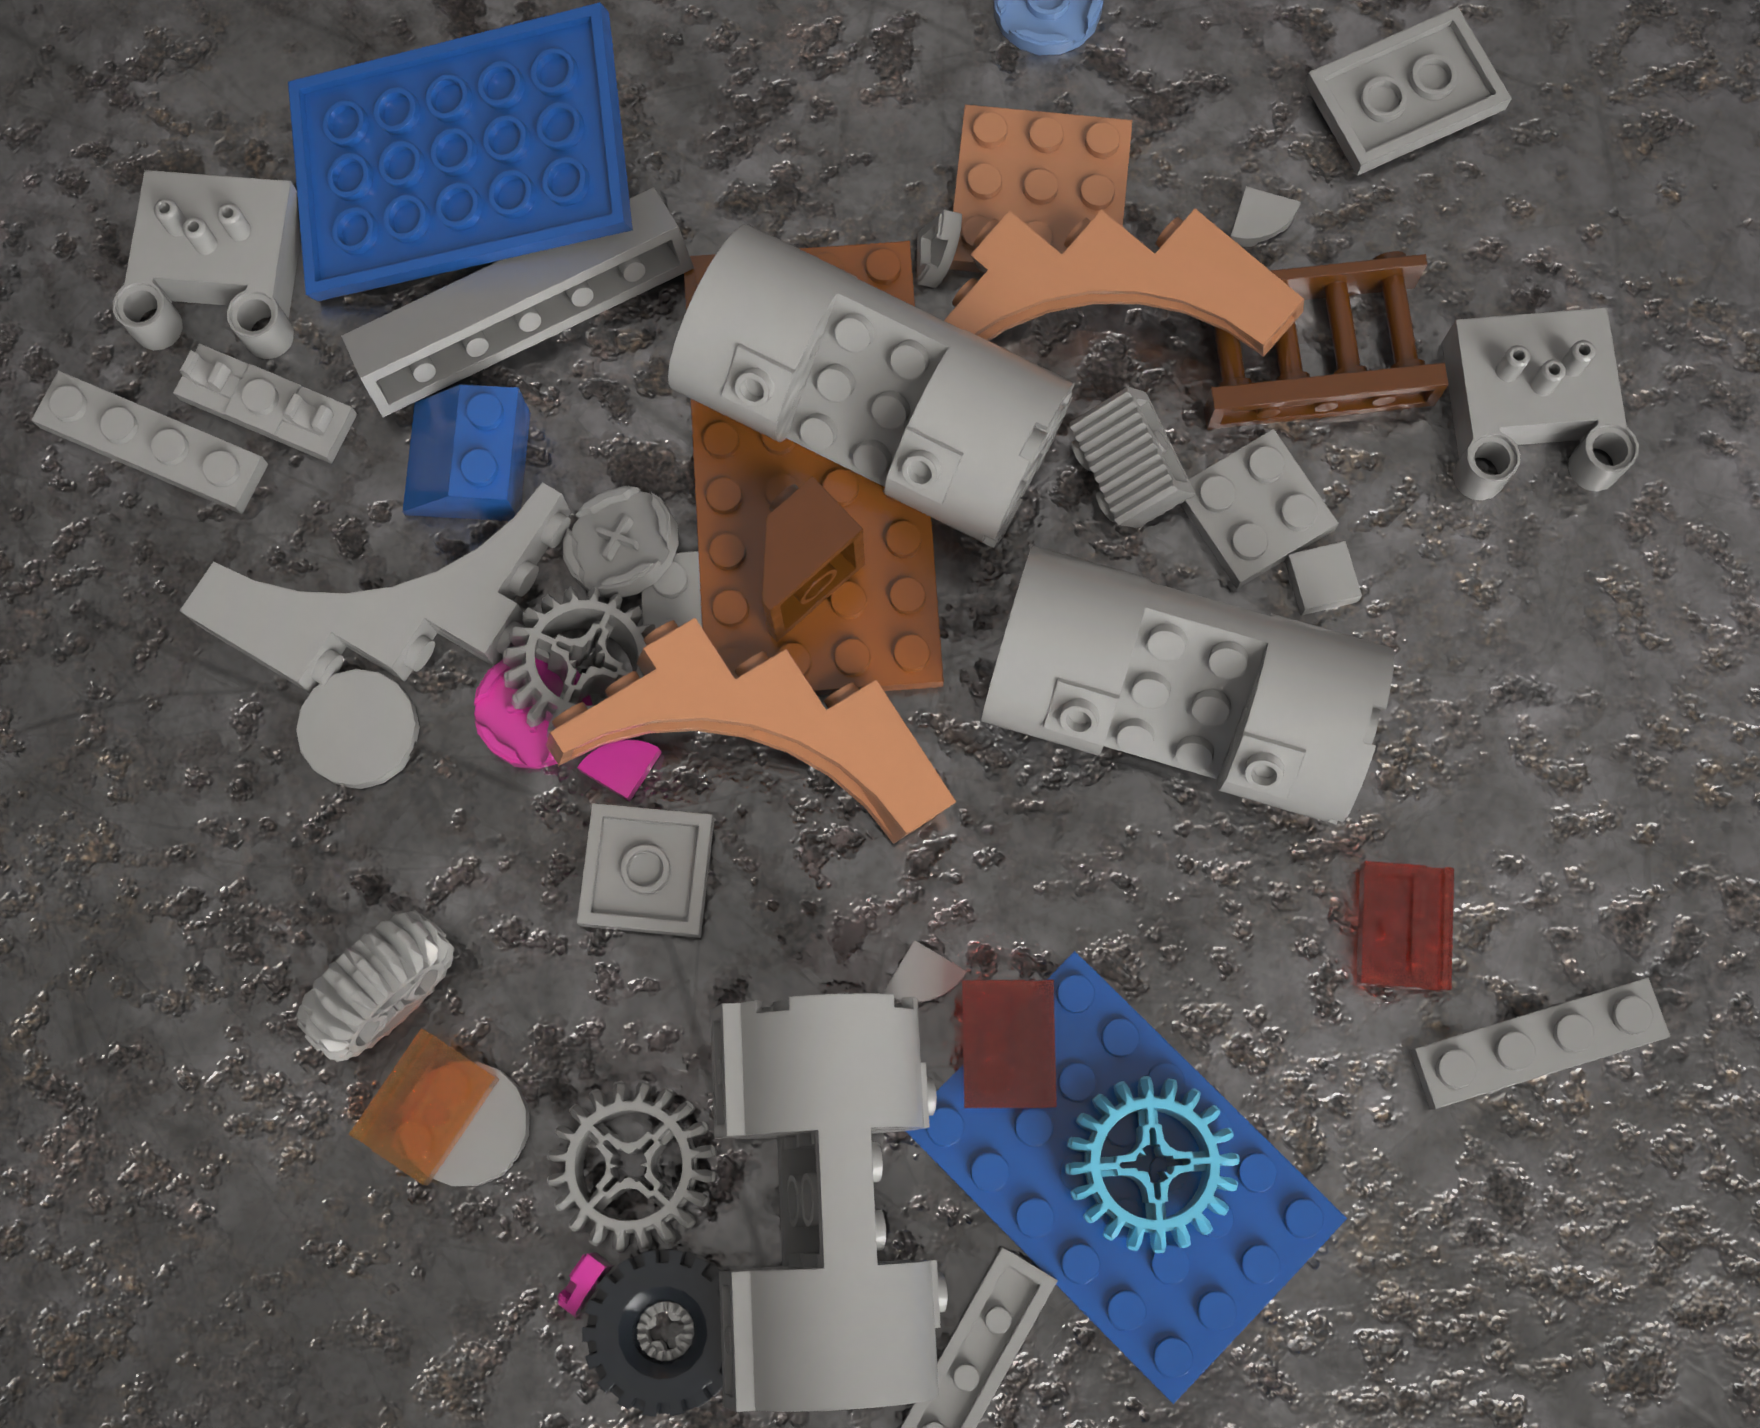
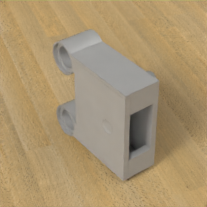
(215, 246)
(1536, 384)

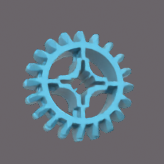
(1153, 1194)

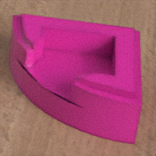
(621, 765)
(584, 1282)

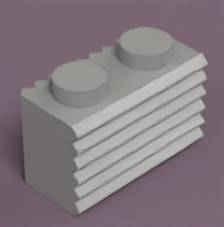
(1130, 459)

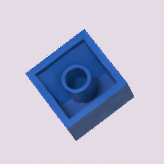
(468, 454)

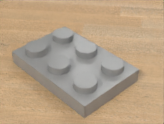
(1407, 90)

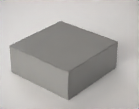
(1323, 578)

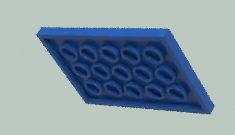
(459, 154)
(1159, 1309)

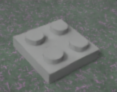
(1257, 509)
(646, 870)

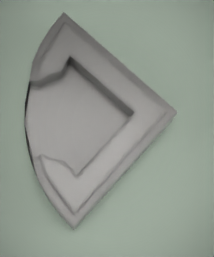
(1262, 216)
(937, 247)
(924, 975)

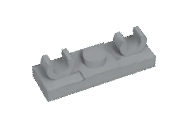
(264, 403)

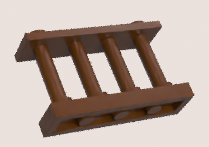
(1351, 386)

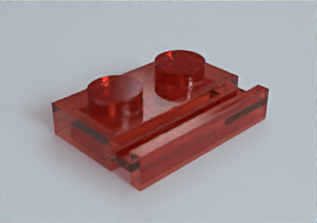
(1405, 926)
(1008, 1044)

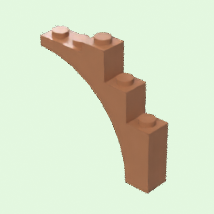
(1192, 273)
(690, 688)

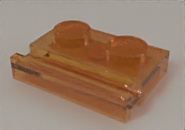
(424, 1107)

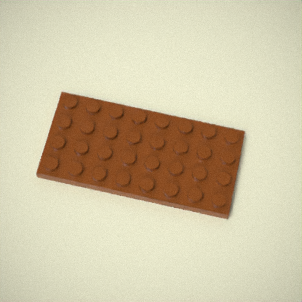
(886, 613)

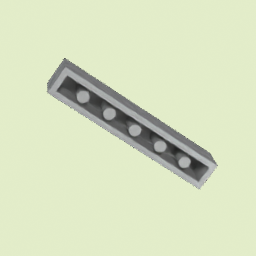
(513, 307)

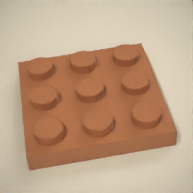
(1041, 169)

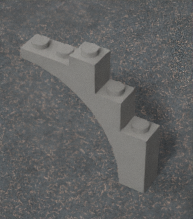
(392, 626)

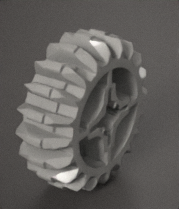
(566, 653)
(374, 985)
(610, 1187)

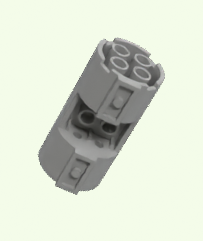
(867, 382)
(1191, 684)
(832, 1318)

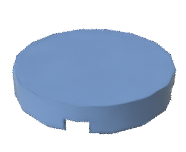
(1047, 25)

